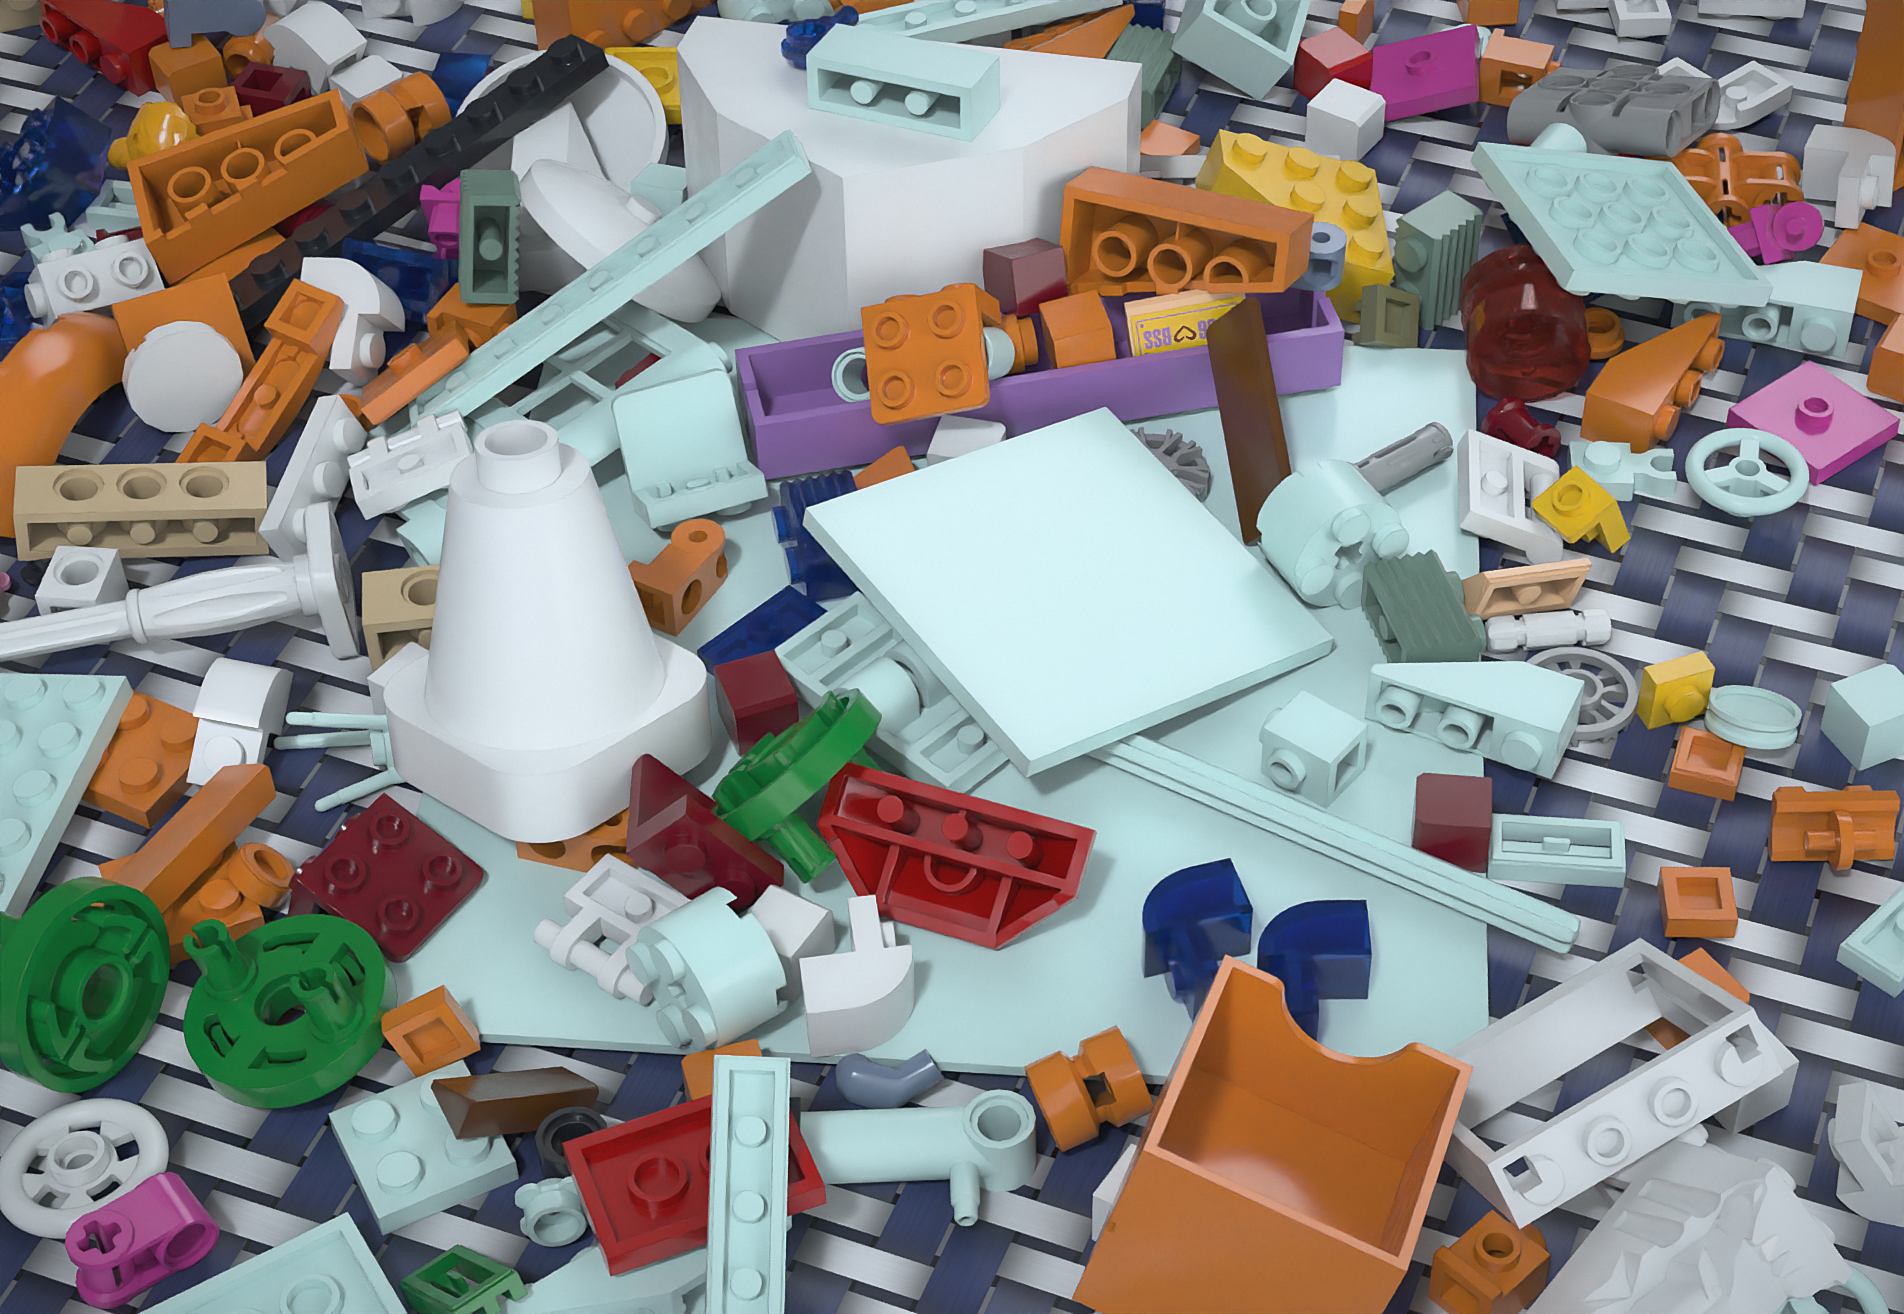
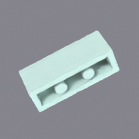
(903, 82)

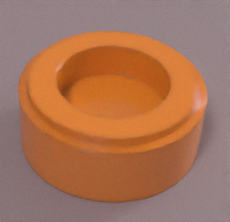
(261, 874)

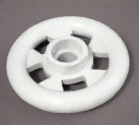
(78, 1162)

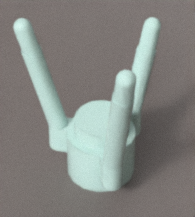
(376, 736)

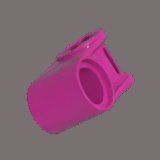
(143, 1236)

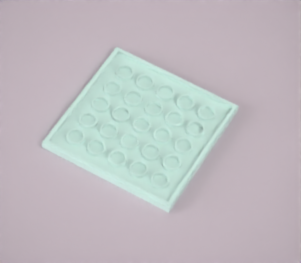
(1066, 588)

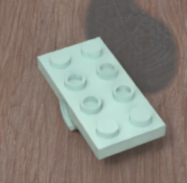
(921, 724)

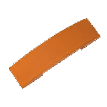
(278, 384)

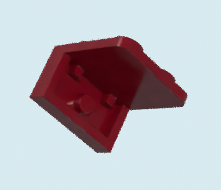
(689, 845)
(386, 878)

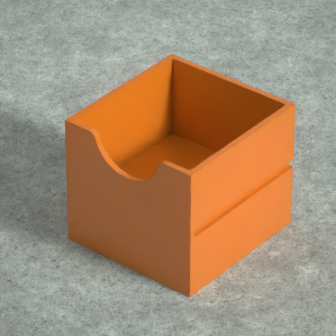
(1274, 1169)

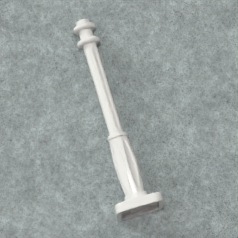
(212, 602)

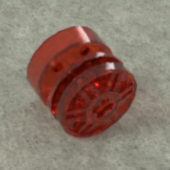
(1522, 327)

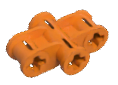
(1740, 180)

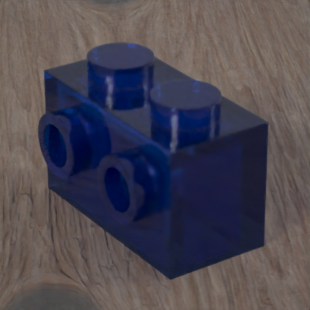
(412, 273)

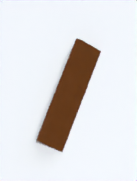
(1248, 411)

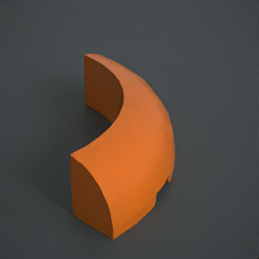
(46, 390)

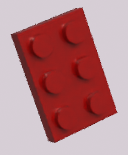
(650, 1183)

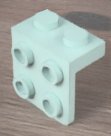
(685, 450)

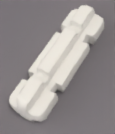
(1548, 630)

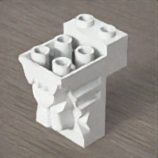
(1697, 1238)

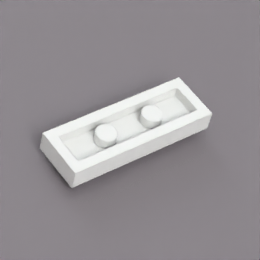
(314, 474)

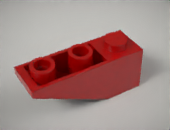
(107, 37)

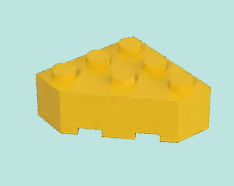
(1311, 183)

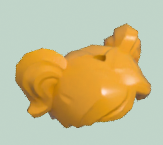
(152, 130)

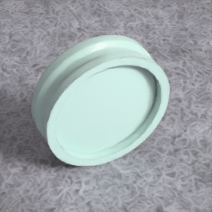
(1752, 717)

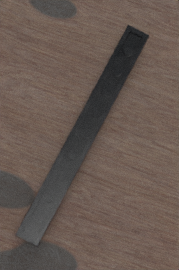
(433, 162)

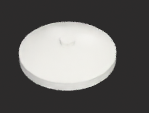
(617, 115)
(596, 218)

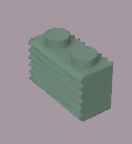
(1159, 65)
(489, 236)
(1435, 252)
(1420, 611)

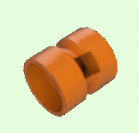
(399, 118)
(1065, 1099)

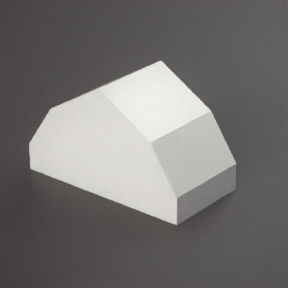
(884, 201)

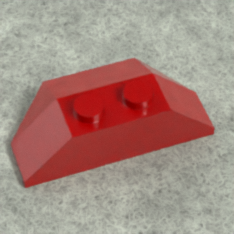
(951, 856)

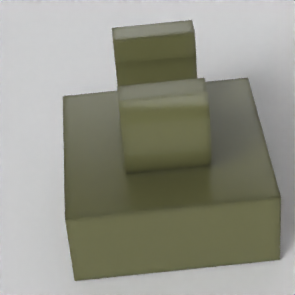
(1387, 317)

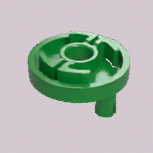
(785, 771)
(45, 974)
(264, 975)

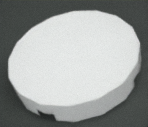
(182, 376)

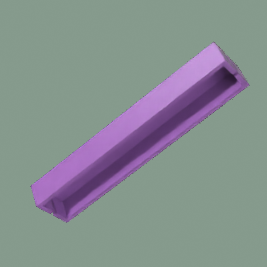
(806, 427)

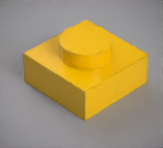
(1675, 690)

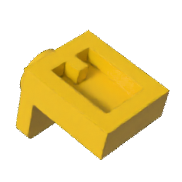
(1582, 509)

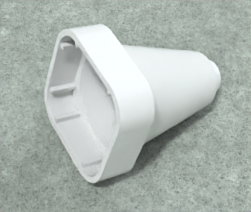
(539, 653)

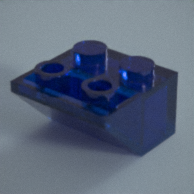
(52, 167)

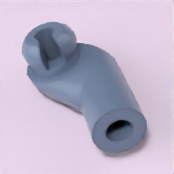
(882, 1086)

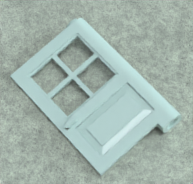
(590, 432)

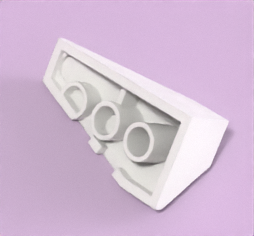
(560, 138)

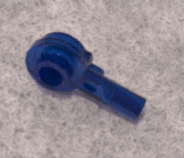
(806, 34)

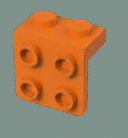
(928, 353)

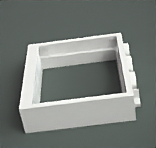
(1628, 1117)

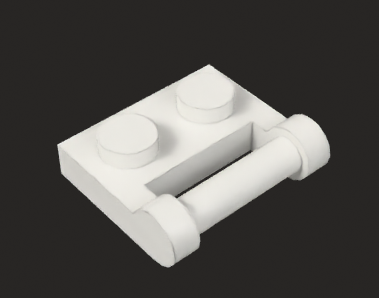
(1493, 495)

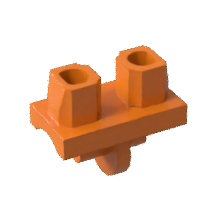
(1833, 825)

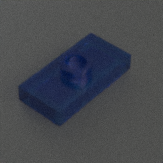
(762, 628)

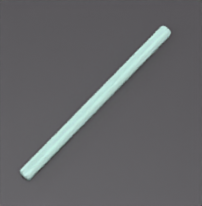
(1344, 841)

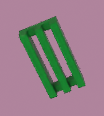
(451, 1293)

